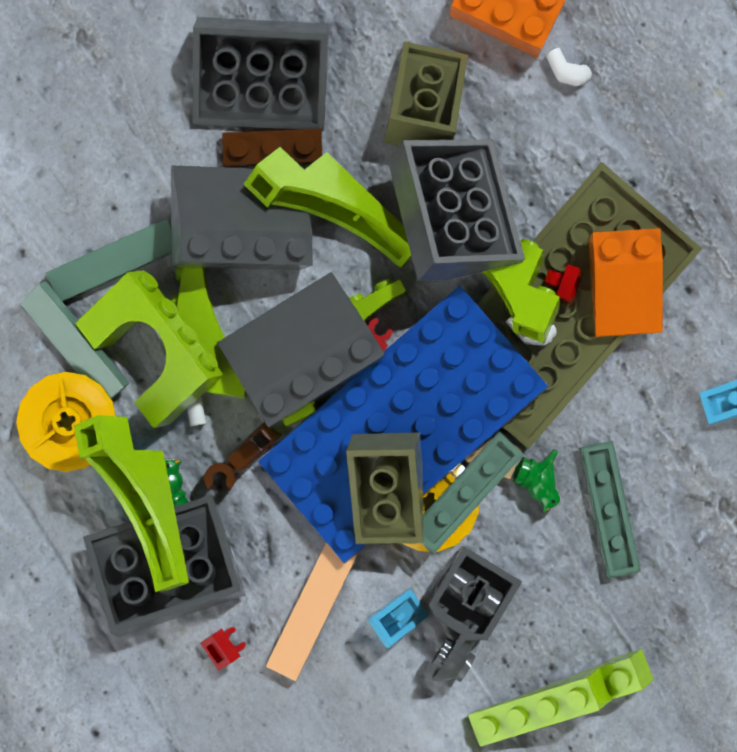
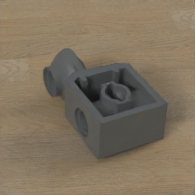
(471, 603)

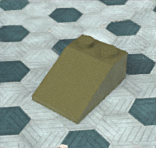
(426, 94)
(386, 487)

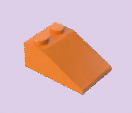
(626, 282)

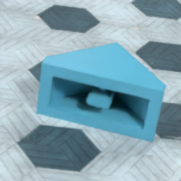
(397, 618)

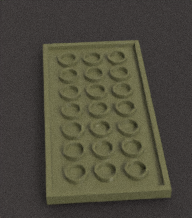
(575, 353)

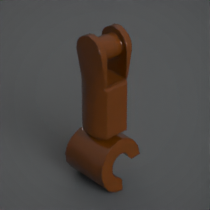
(242, 456)

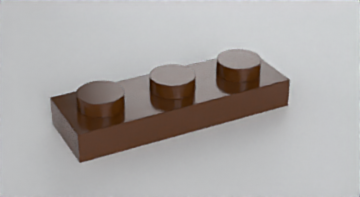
(250, 148)

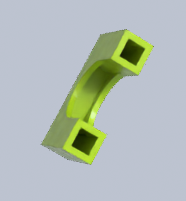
(188, 366)

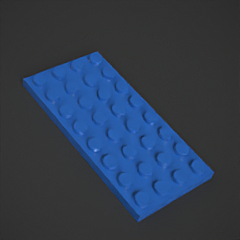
(442, 378)

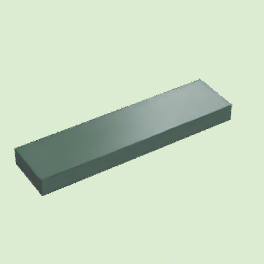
(111, 261)
(60, 328)
(468, 490)
(610, 509)

